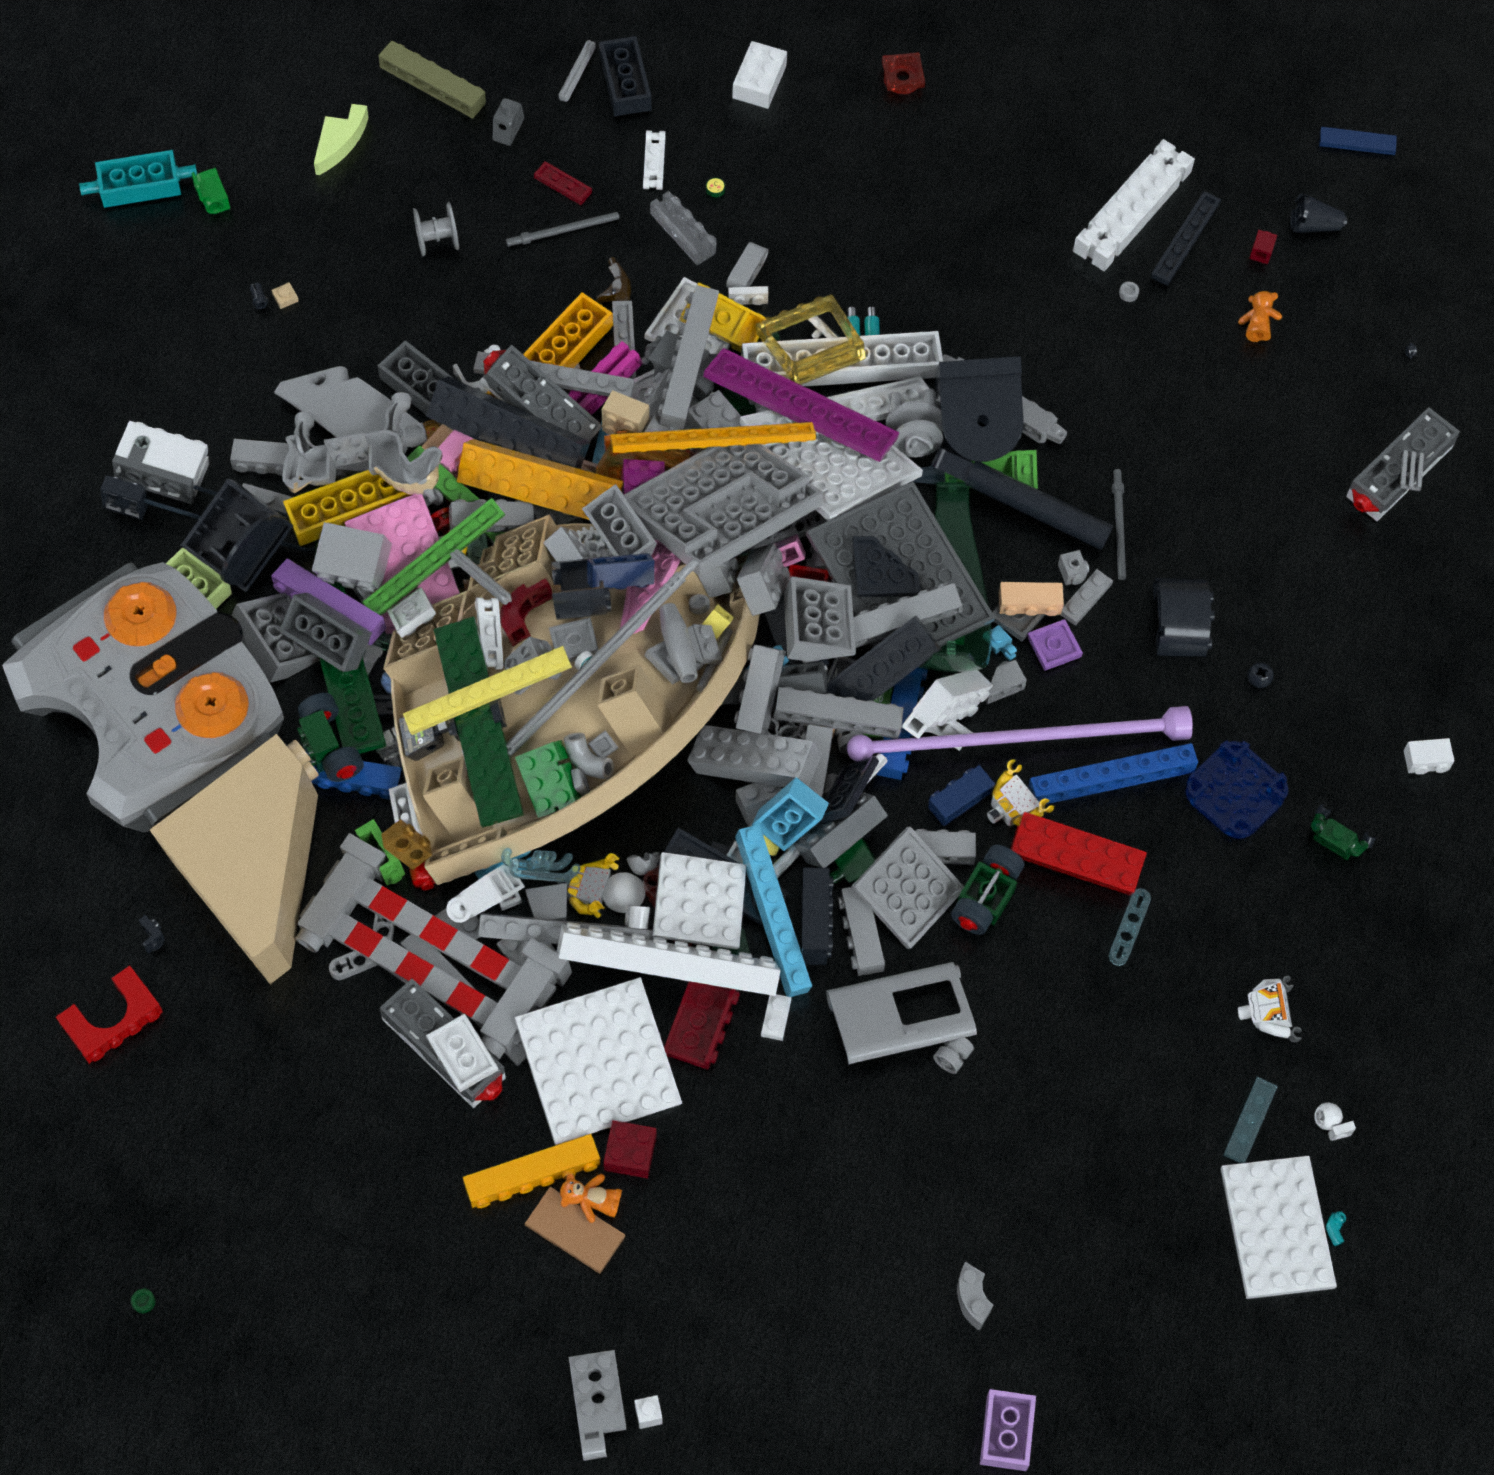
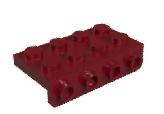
(700, 1023)

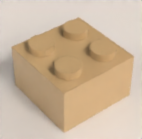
(624, 413)

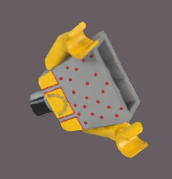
(588, 886)

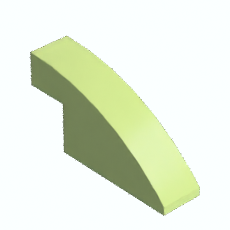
(339, 138)

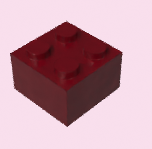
(630, 1149)

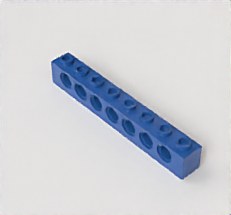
(1114, 774)

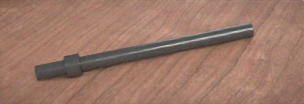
(526, 237)
(1118, 490)

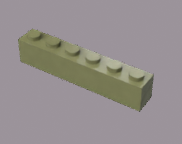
(432, 79)

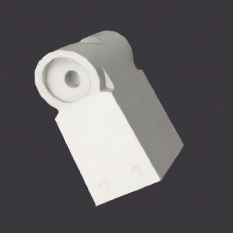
(483, 894)

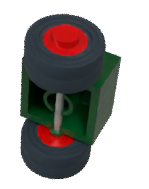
(320, 741)
(988, 890)

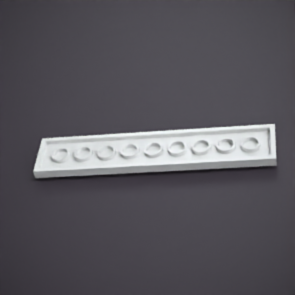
(869, 402)

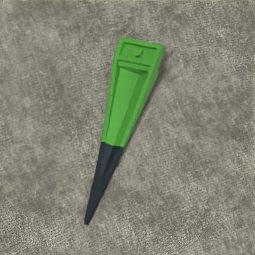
(1016, 464)

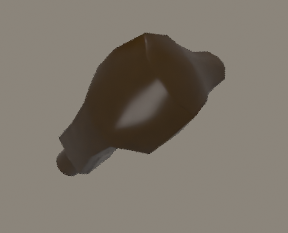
(620, 288)

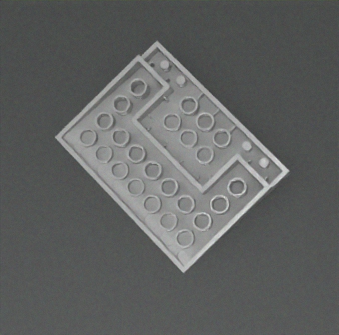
(723, 502)

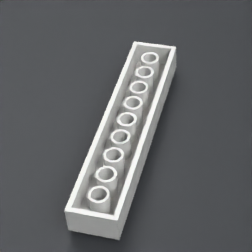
(886, 357)
(668, 959)

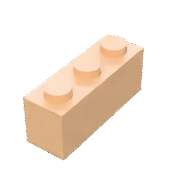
(1030, 598)

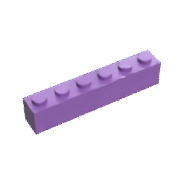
(296, 580)

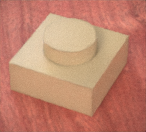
(285, 295)

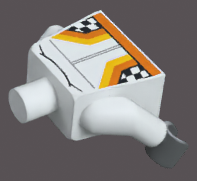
(1270, 1008)

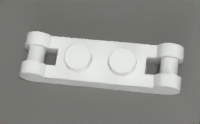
(654, 160)
(490, 630)

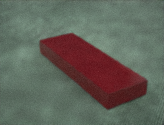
(563, 183)

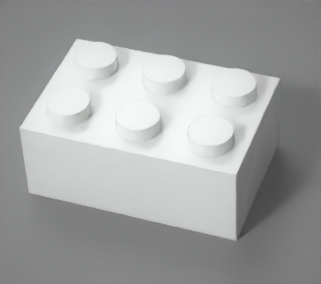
(759, 74)

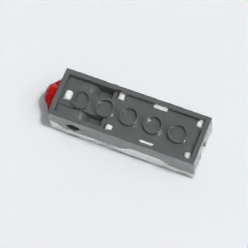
(525, 386)
(1379, 484)
(416, 1014)

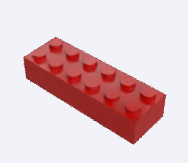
(1078, 853)

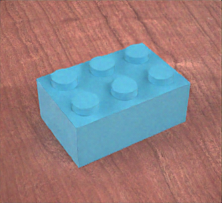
(790, 814)

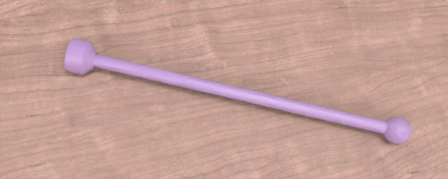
(1174, 723)

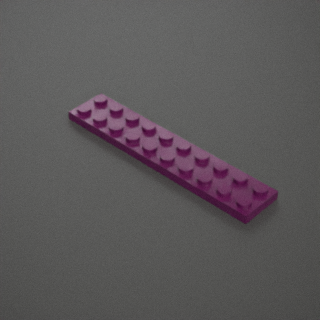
(801, 404)

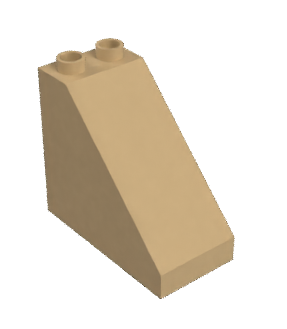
(249, 849)

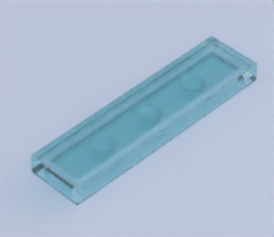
(1250, 1120)

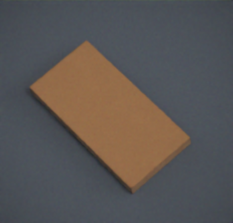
(571, 1231)

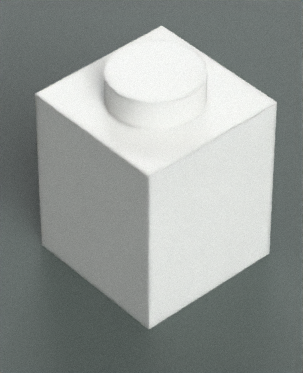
(648, 1412)

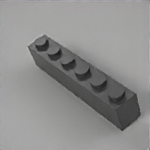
(798, 676)

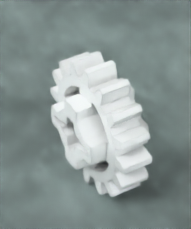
(594, 543)

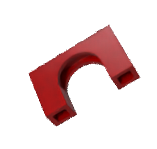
(96, 1041)

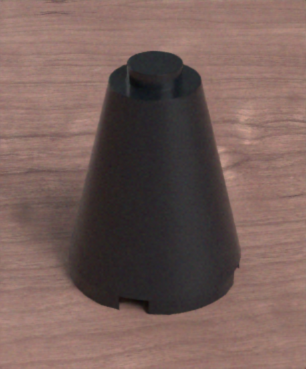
(1315, 216)

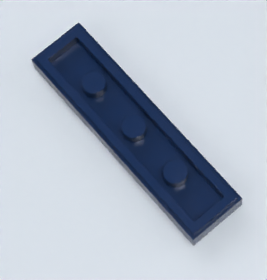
(1357, 140)

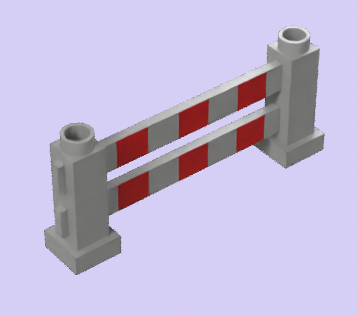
(352, 883)

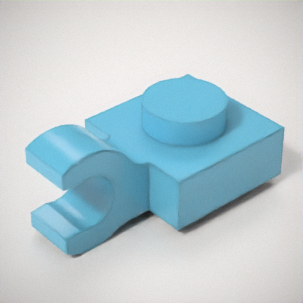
(1002, 642)

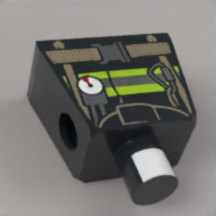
(423, 742)

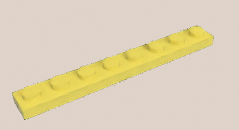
(487, 690)

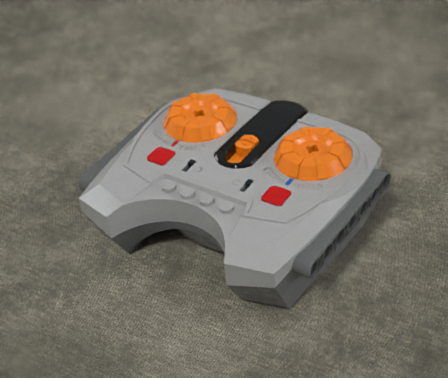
(154, 682)

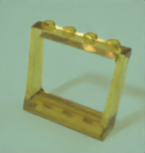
(821, 362)

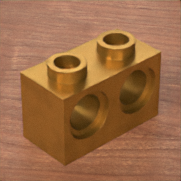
(406, 844)

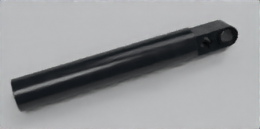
(1024, 498)

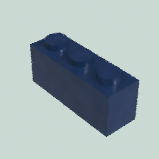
(621, 571)
(960, 795)

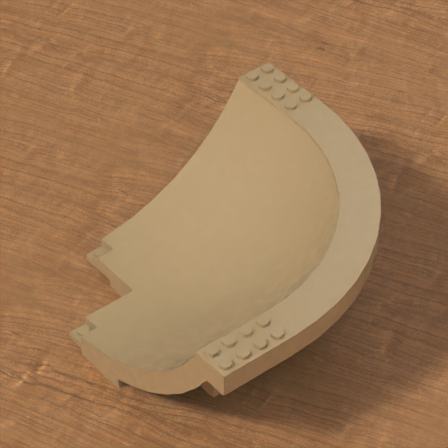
(624, 696)

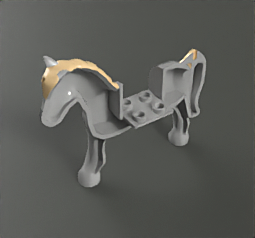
(381, 448)

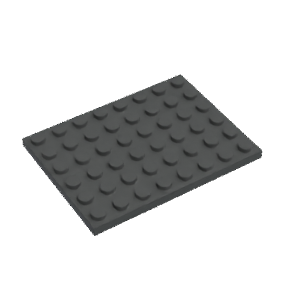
(911, 532)

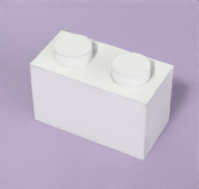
(1428, 756)

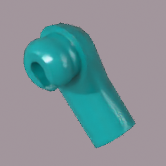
(1333, 1226)

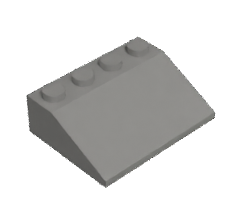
(818, 620)
(272, 650)

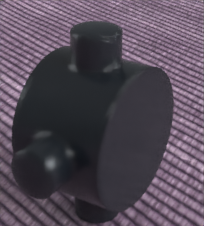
(1411, 350)

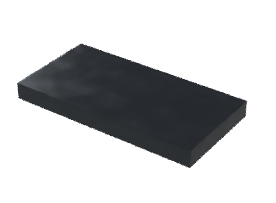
(848, 788)

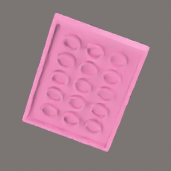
(411, 532)

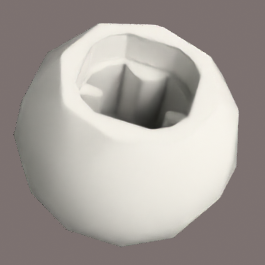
(1328, 1115)

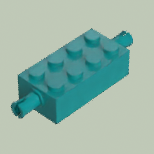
(137, 178)

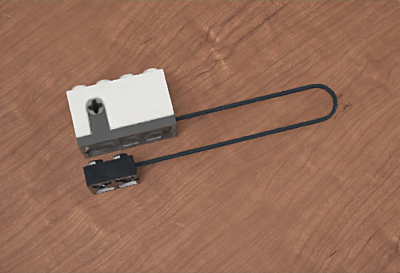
(158, 464)

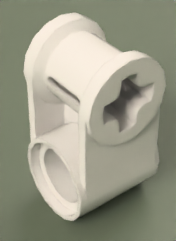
(637, 917)

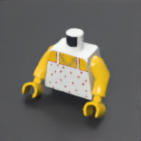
(1014, 798)

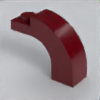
(523, 601)

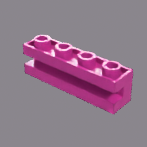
(619, 363)

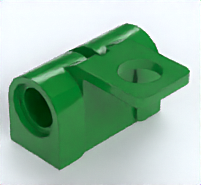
(211, 191)

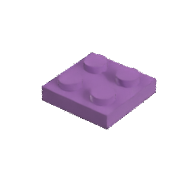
(1054, 644)

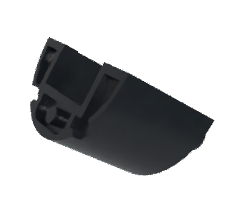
(574, 595)
(1183, 616)

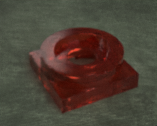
(903, 62)

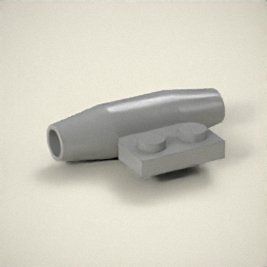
(687, 644)

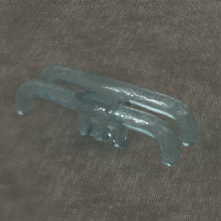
(539, 866)

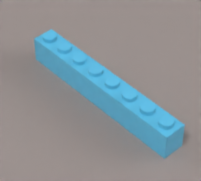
(773, 911)

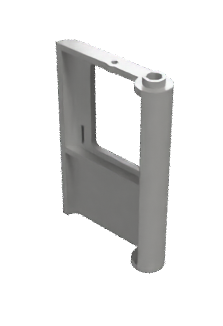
(872, 1022)

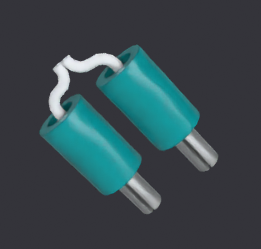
(871, 322)

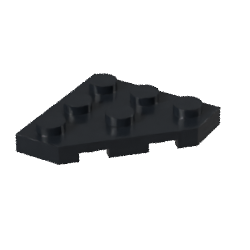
(881, 571)

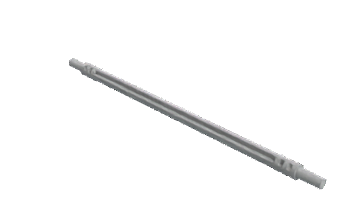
(600, 657)

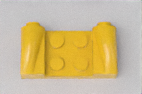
(732, 322)

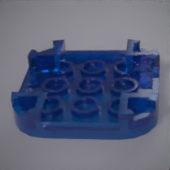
(1236, 789)

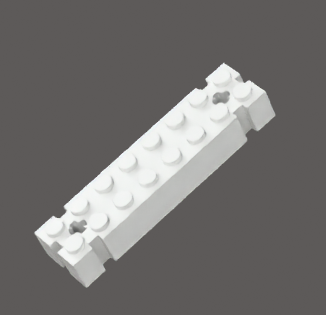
(1133, 205)

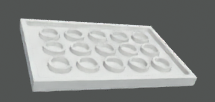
(1278, 1227)

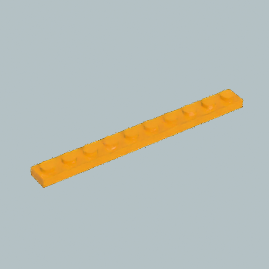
(712, 437)

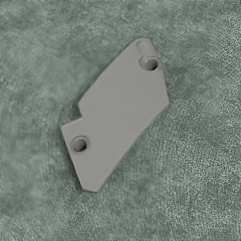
(346, 405)

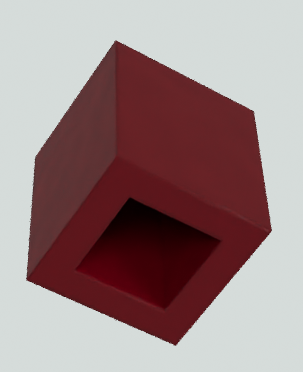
(1263, 246)

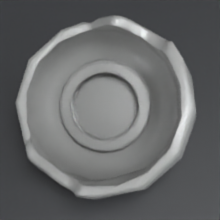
(642, 866)

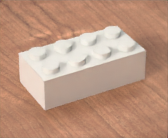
(953, 698)

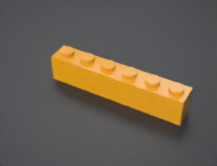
(531, 1171)

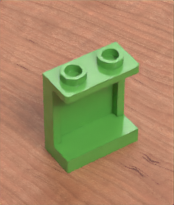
(371, 834)

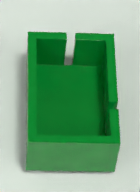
(547, 781)

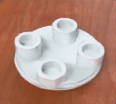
(623, 891)

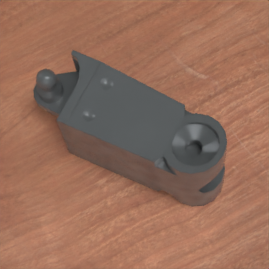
(661, 354)

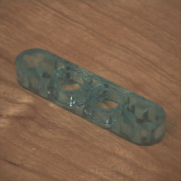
(1128, 926)

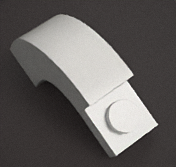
(917, 727)

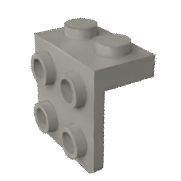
(526, 651)

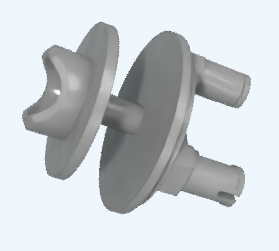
(918, 424)

